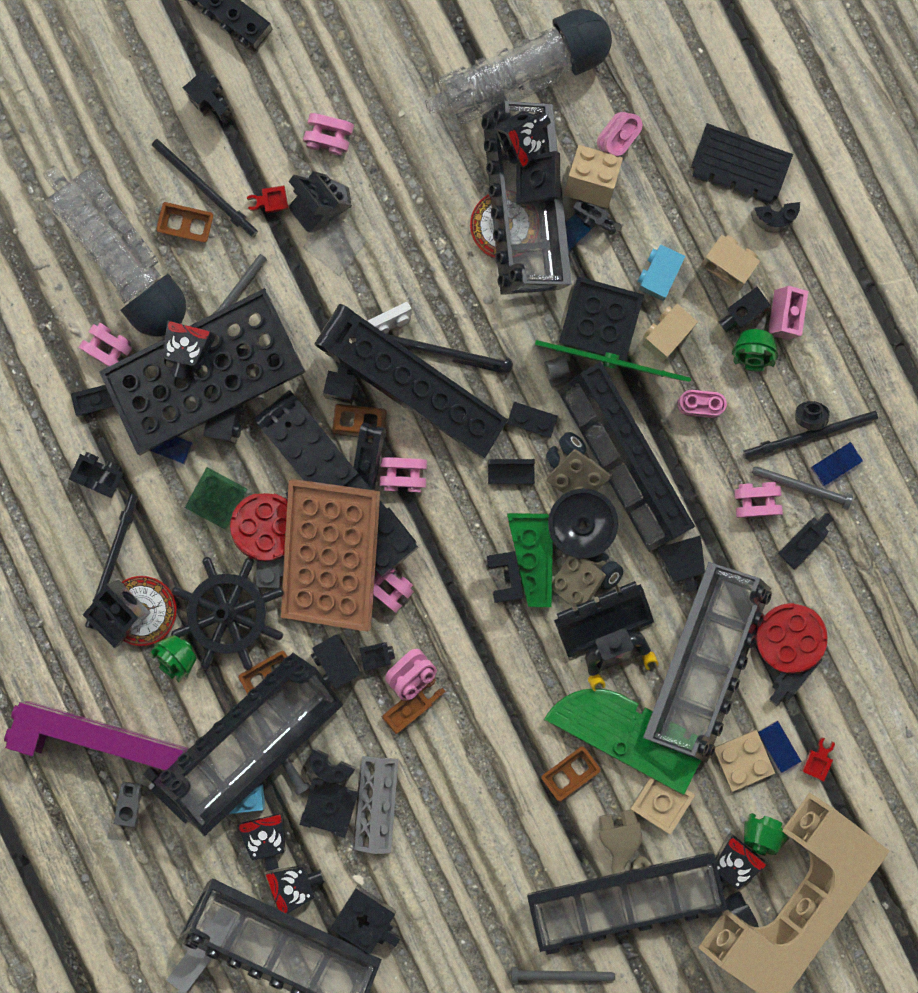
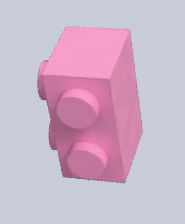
(788, 312)

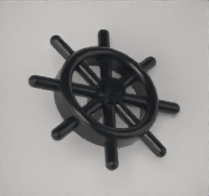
(227, 613)

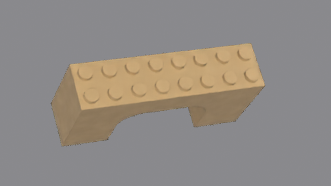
(840, 867)

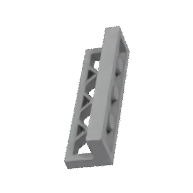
(380, 805)
(188, 969)

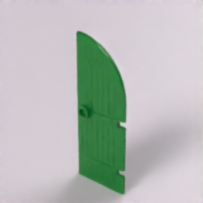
(611, 361)
(614, 727)

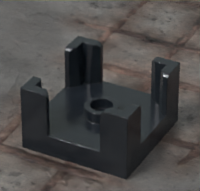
(511, 576)
(329, 807)

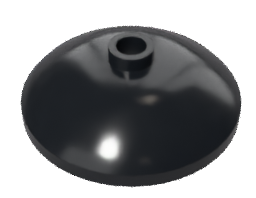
(578, 507)

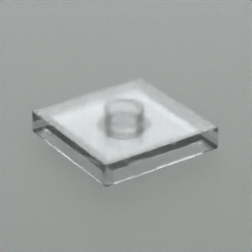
(335, 245)

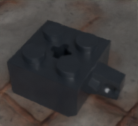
(366, 934)

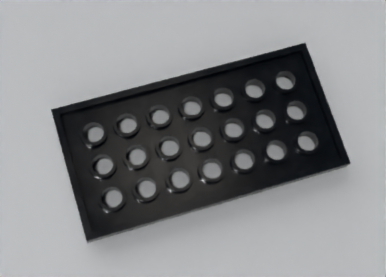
(227, 398)

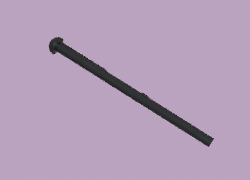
(458, 356)

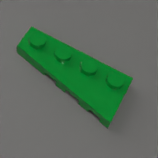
(534, 556)

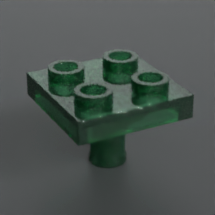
(216, 498)

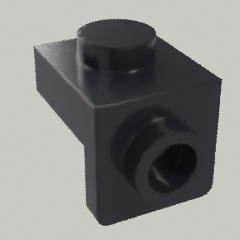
(377, 656)

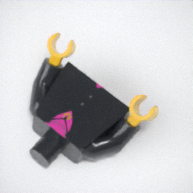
(616, 649)

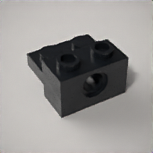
(206, 95)
(341, 386)
(116, 612)

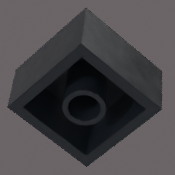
(336, 661)

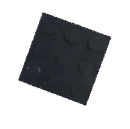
(601, 318)

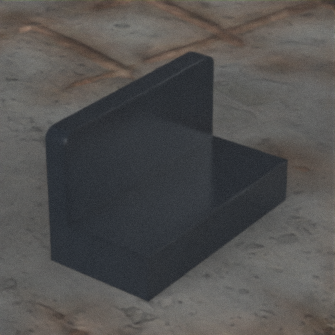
(511, 471)

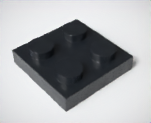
(539, 179)

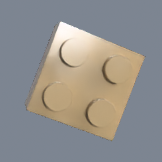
(593, 176)
(730, 262)
(669, 333)

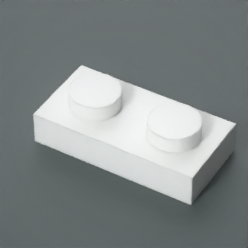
(395, 317)

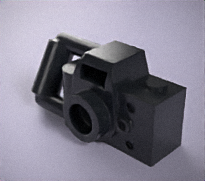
(596, 217)

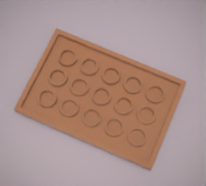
(330, 554)

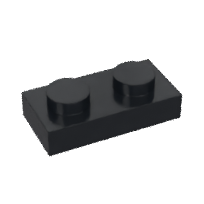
(532, 419)

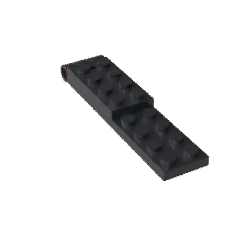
(410, 381)
(320, 461)

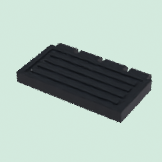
(741, 162)
(597, 619)

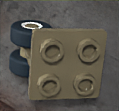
(572, 467)
(582, 577)

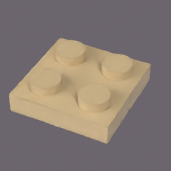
(744, 760)
(661, 805)

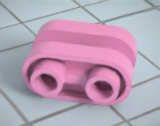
(619, 133)
(336, 144)
(100, 334)
(701, 403)
(412, 483)
(768, 491)
(402, 587)
(411, 674)

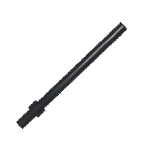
(237, 217)
(768, 447)
(126, 517)

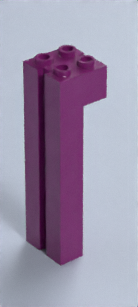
(37, 721)

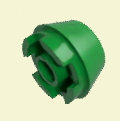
(755, 350)
(174, 657)
(764, 835)

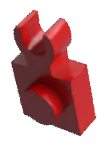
(273, 199)
(817, 763)

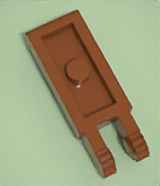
(408, 710)

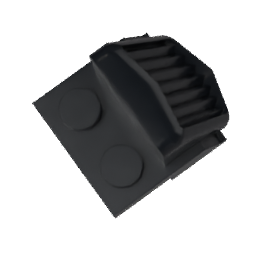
(318, 200)

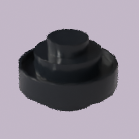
(812, 415)

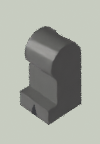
(557, 371)
(128, 805)

